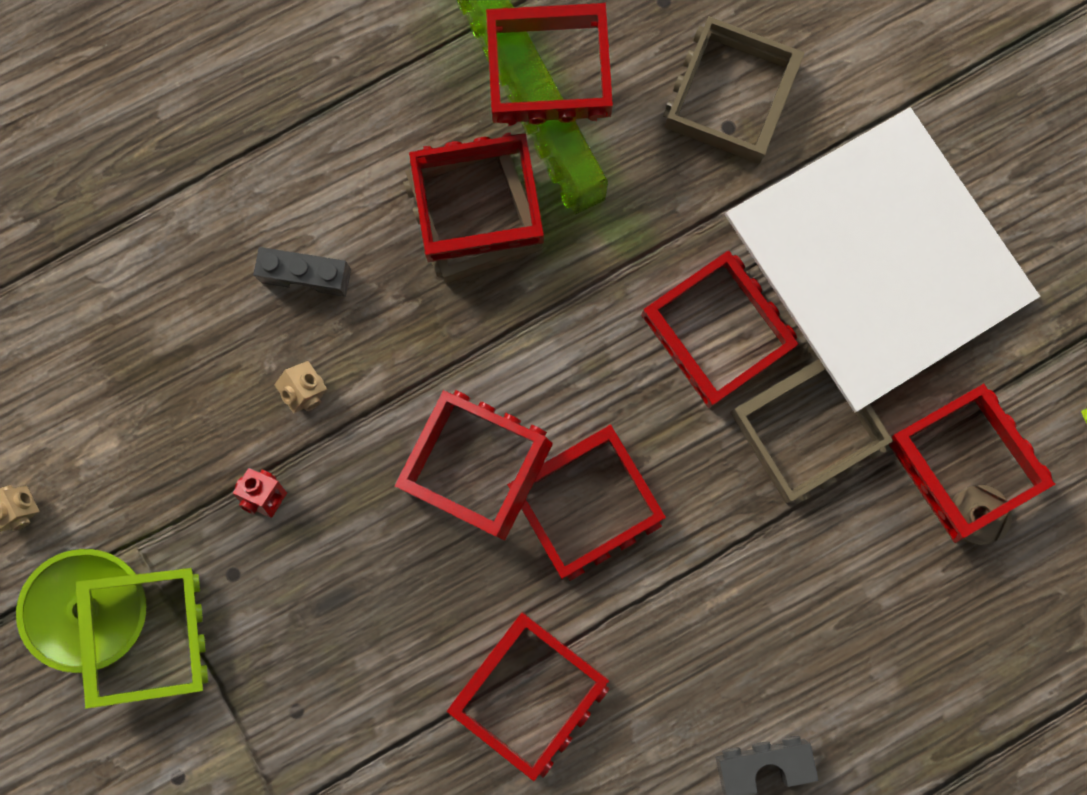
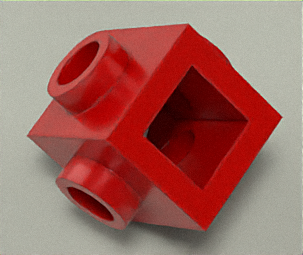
(259, 492)

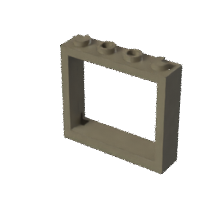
(748, 43)
(490, 259)
(826, 477)

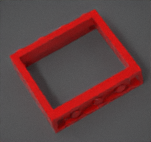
(543, 19)
(480, 148)
(681, 355)
(521, 486)
(931, 487)
(622, 540)
(562, 738)

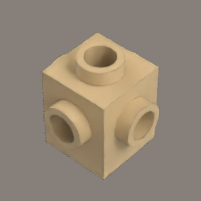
(301, 387)
(16, 508)

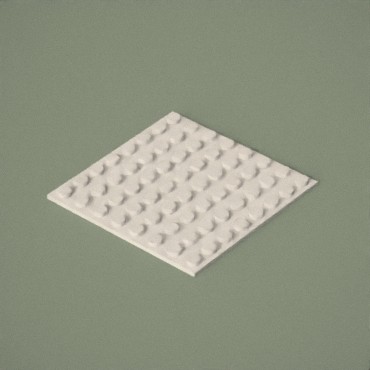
(881, 258)

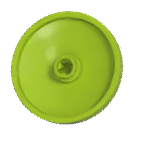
(50, 613)

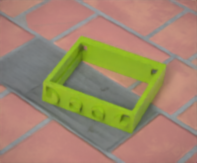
(88, 647)

